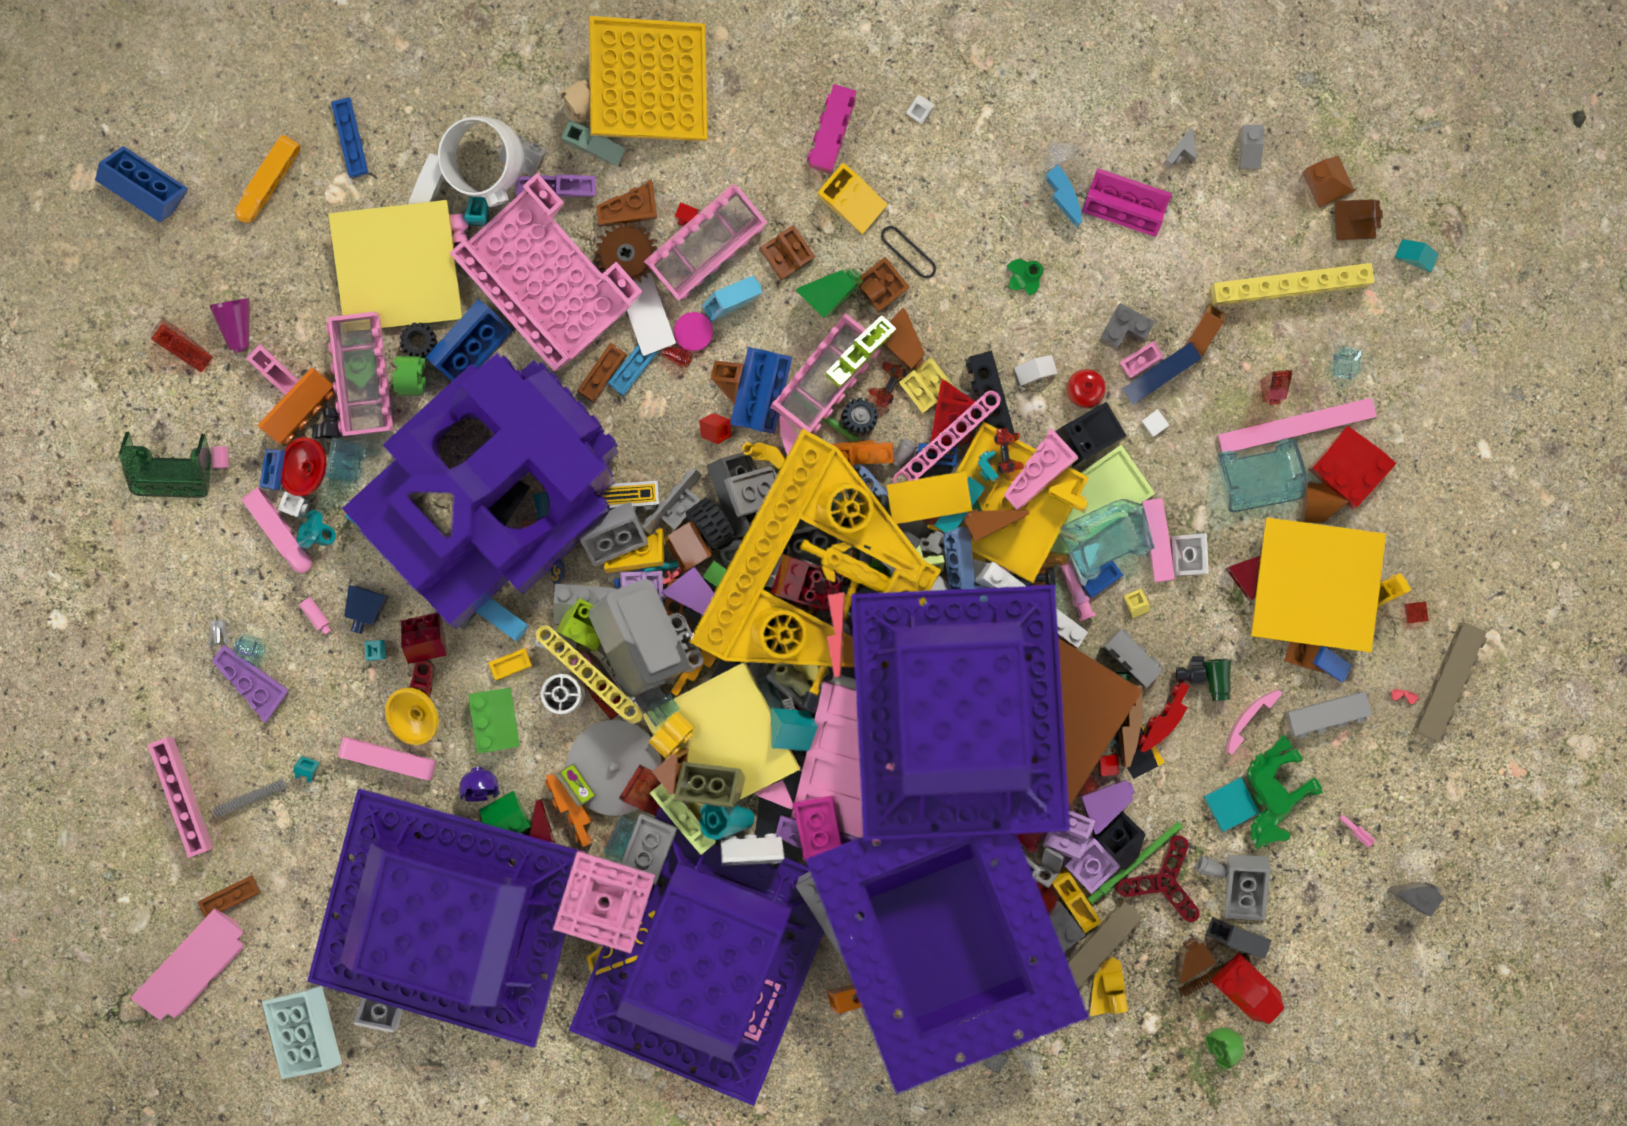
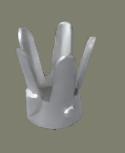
(216, 627)

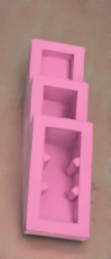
(1161, 555)

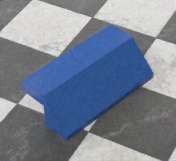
(760, 384)

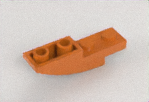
(867, 452)
(577, 815)

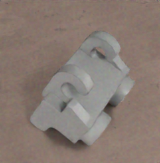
(935, 544)

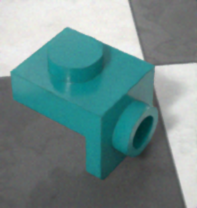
(987, 471)

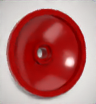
(303, 467)

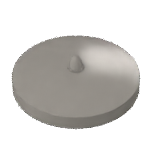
(608, 759)

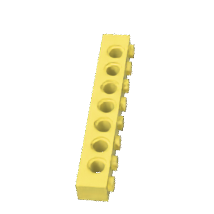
(1292, 284)

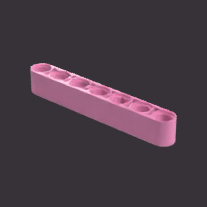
(955, 436)

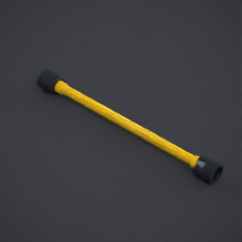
(812, 697)

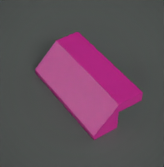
(1126, 202)

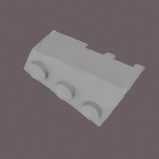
(1132, 657)

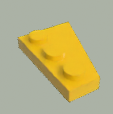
(643, 557)

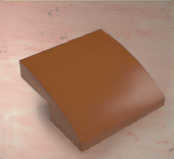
(787, 252)

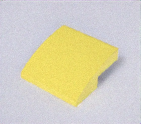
(924, 384)

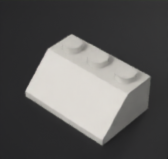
(751, 850)

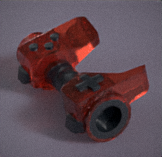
(884, 395)
(1004, 439)

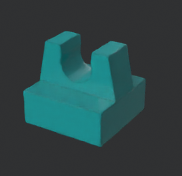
(306, 767)

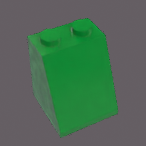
(831, 291)

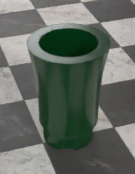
(1219, 678)

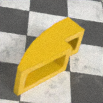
(1076, 901)

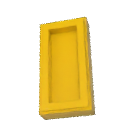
(510, 664)

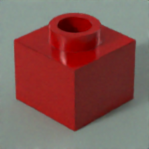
(685, 214)

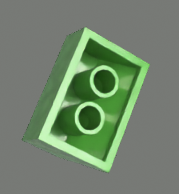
(494, 720)

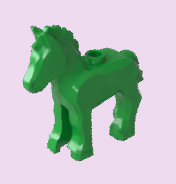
(1272, 793)

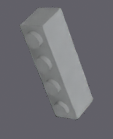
(1328, 713)

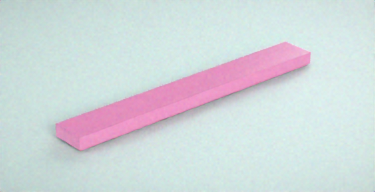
(1297, 425)

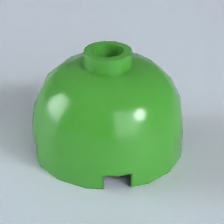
(1226, 1046)

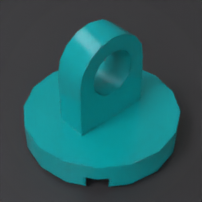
(312, 531)

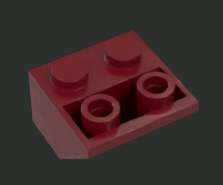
(423, 638)

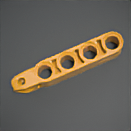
(267, 178)

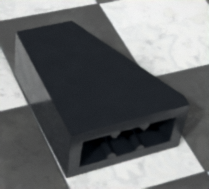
(1238, 938)

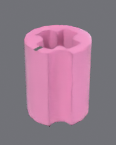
(219, 457)

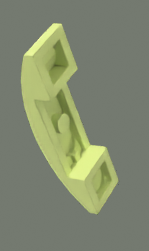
(682, 818)

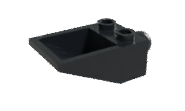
(1091, 432)

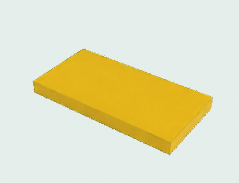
(929, 497)

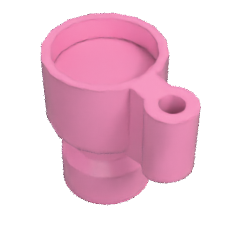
(458, 228)

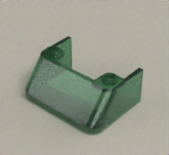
(166, 476)

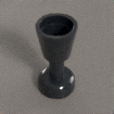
(1048, 576)

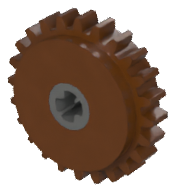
(626, 239)

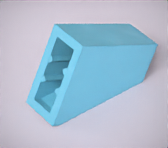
(731, 298)

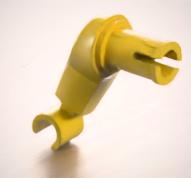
(764, 452)

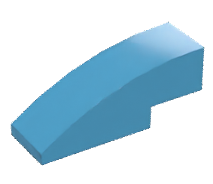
(1064, 195)

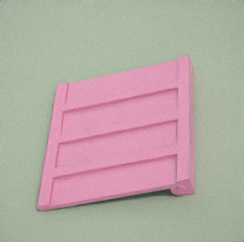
(833, 759)

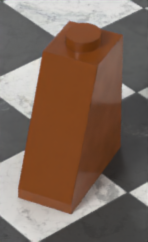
(1206, 328)
(905, 342)

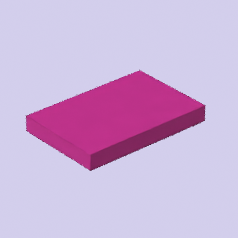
(817, 825)

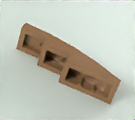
(1130, 732)

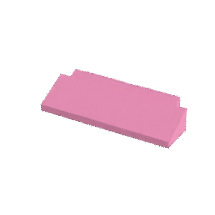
(191, 966)

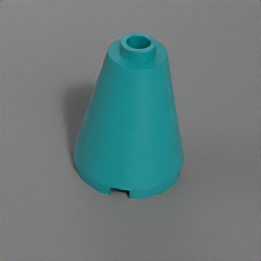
(724, 821)

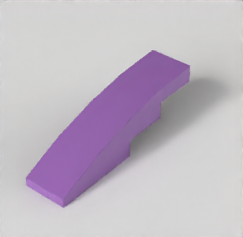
(564, 185)

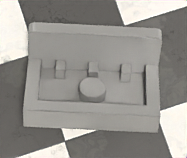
(532, 156)

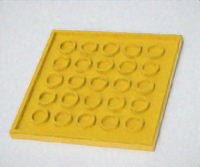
(647, 79)

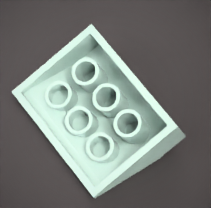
(302, 1032)

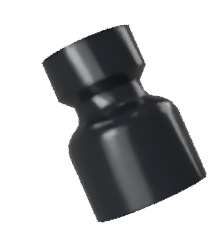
(329, 427)
(1194, 674)

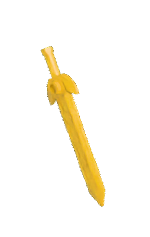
(847, 566)

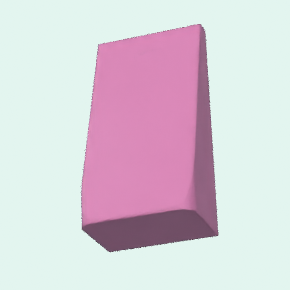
(1142, 359)

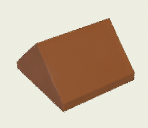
(670, 769)

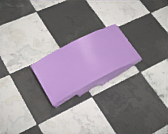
(1094, 866)

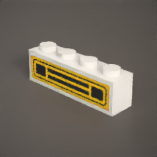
(638, 493)

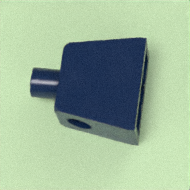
(363, 607)

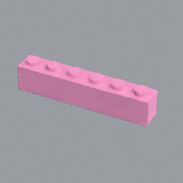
(180, 796)

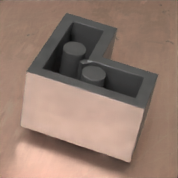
(1125, 322)

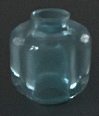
(249, 647)

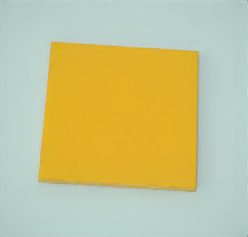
(1027, 542)
(1318, 585)

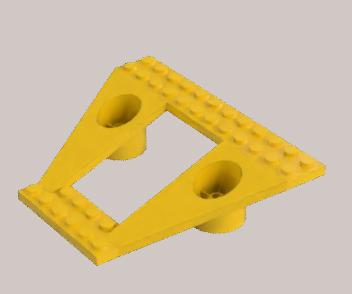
(804, 491)

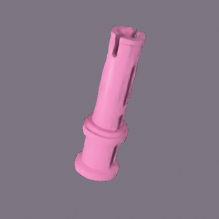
(1080, 600)

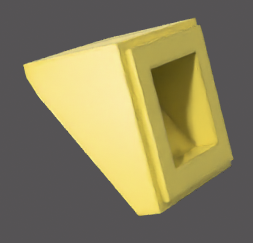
(1137, 603)

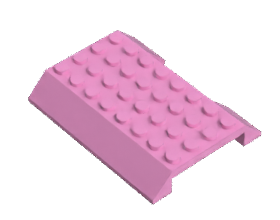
(544, 277)

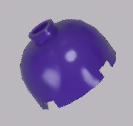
(478, 784)

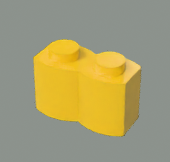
(671, 735)

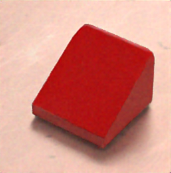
(1108, 765)

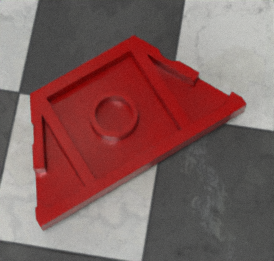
(949, 406)

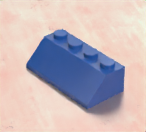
(140, 183)
(469, 341)

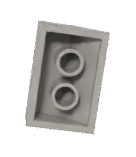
(567, 595)

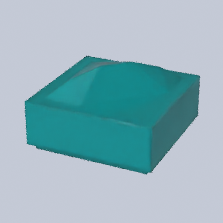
(375, 650)

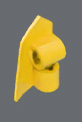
(1109, 989)

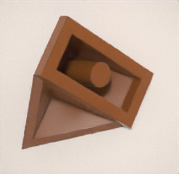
(727, 377)
(1320, 503)

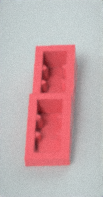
(835, 642)

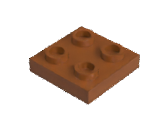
(882, 284)

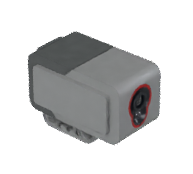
(641, 638)

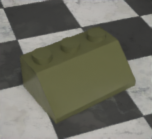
(709, 784)

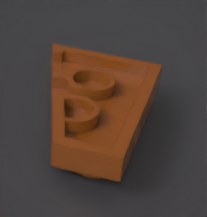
(630, 207)

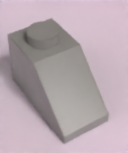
(1251, 146)

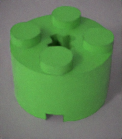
(408, 376)

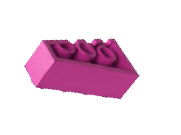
(832, 129)

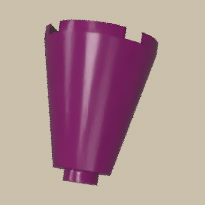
(233, 322)

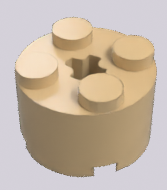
(577, 101)

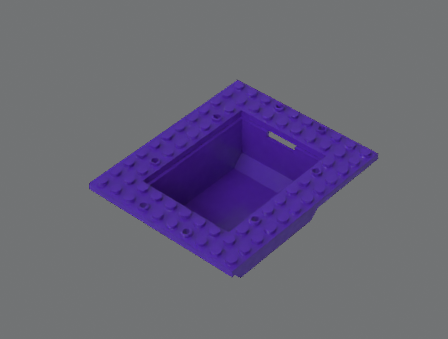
(959, 712)
(443, 917)
(945, 947)
(706, 969)

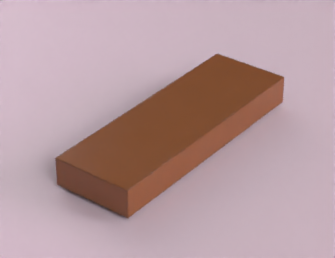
(601, 372)
(230, 896)

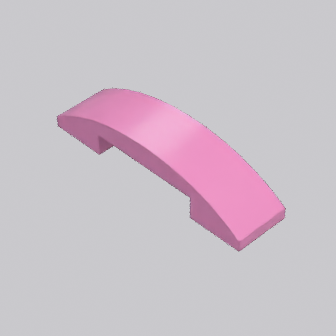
(1234, 739)

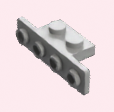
(675, 506)

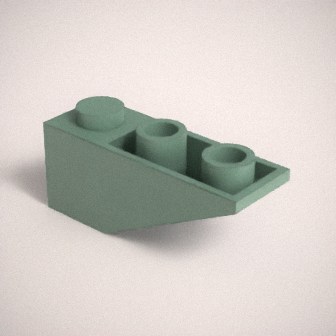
(597, 146)

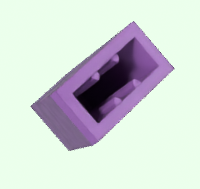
(690, 591)
(1107, 803)

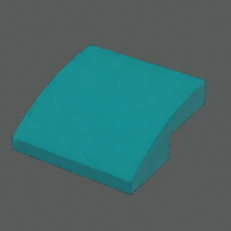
(1231, 804)

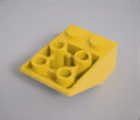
(852, 198)

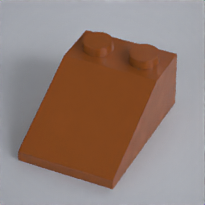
(988, 522)

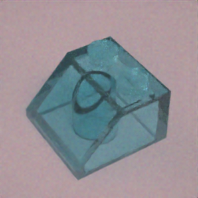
(344, 461)

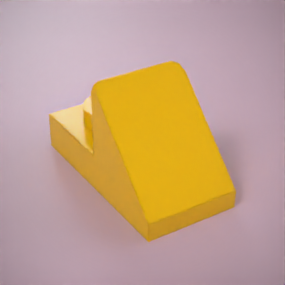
(1064, 493)

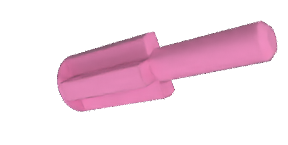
(1358, 832)

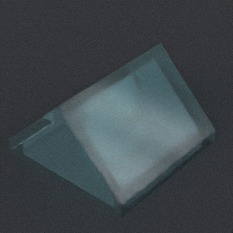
(620, 837)

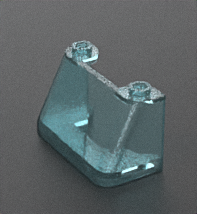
(1263, 477)
(1107, 535)

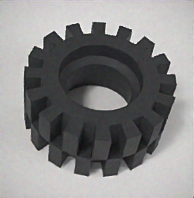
(410, 331)

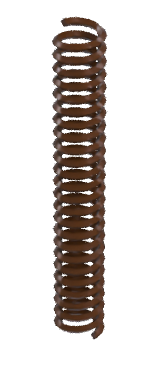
(1200, 980)

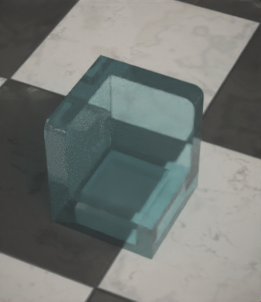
(1347, 362)
(661, 709)

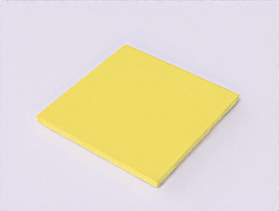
(397, 263)
(732, 730)

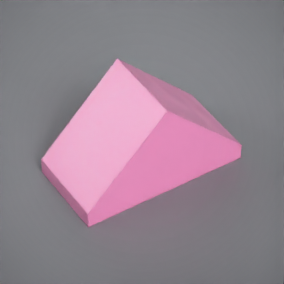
(777, 793)

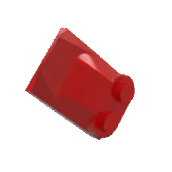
(1249, 990)

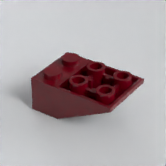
(805, 583)

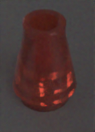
(678, 356)

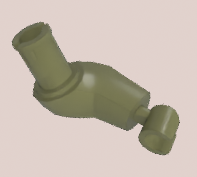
(791, 678)

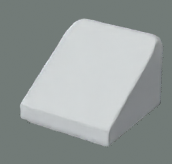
(920, 109)

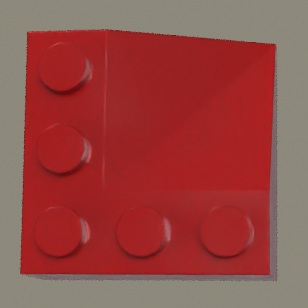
(1352, 466)

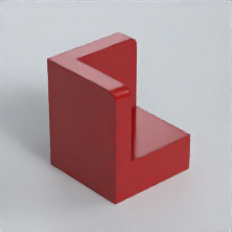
(715, 428)

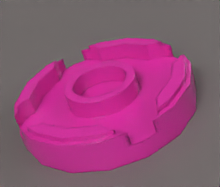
(693, 331)

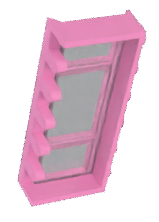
(706, 242)
(360, 374)
(810, 391)

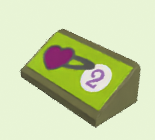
(576, 785)

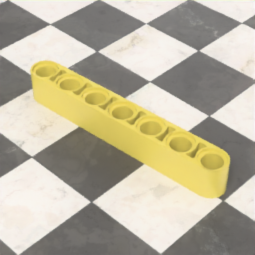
(582, 668)

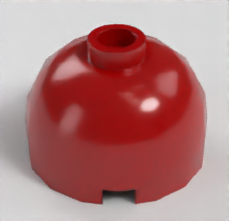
(1086, 388)

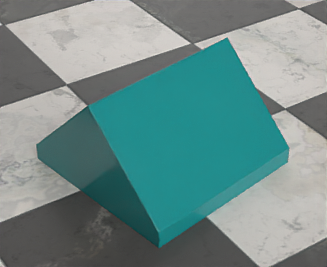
(792, 729)

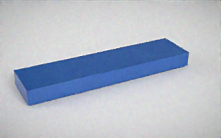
(350, 137)

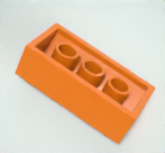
(297, 407)

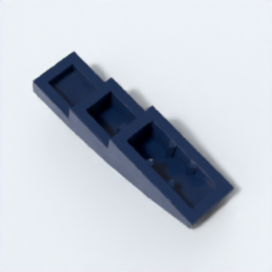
(1162, 373)

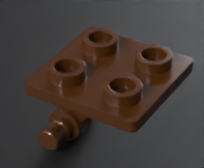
(1357, 219)

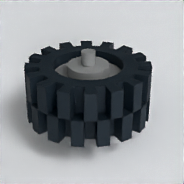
(859, 416)

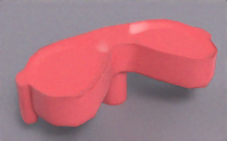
(675, 575)
(1410, 696)

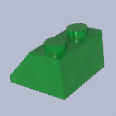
(506, 813)

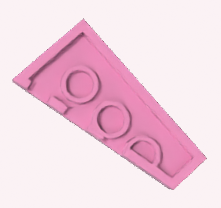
(1045, 465)

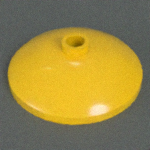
(406, 721)

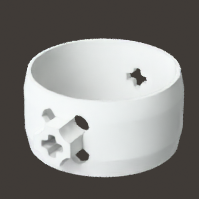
(514, 161)

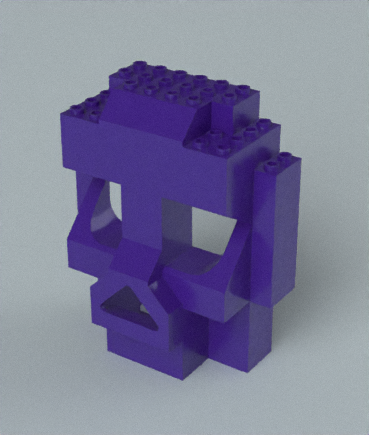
(535, 431)

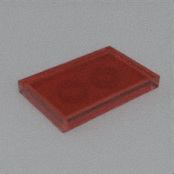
(639, 788)

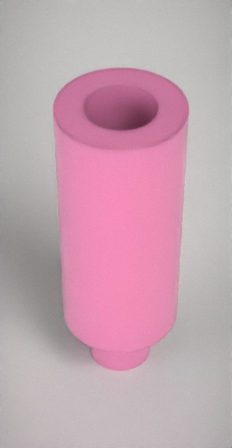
(315, 615)

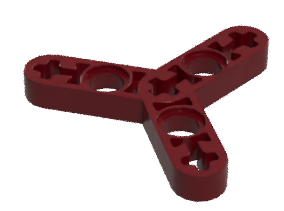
(1155, 880)

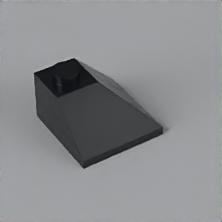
(1122, 840)

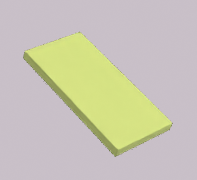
(1109, 480)

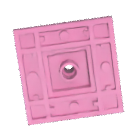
(602, 922)

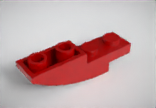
(1161, 727)

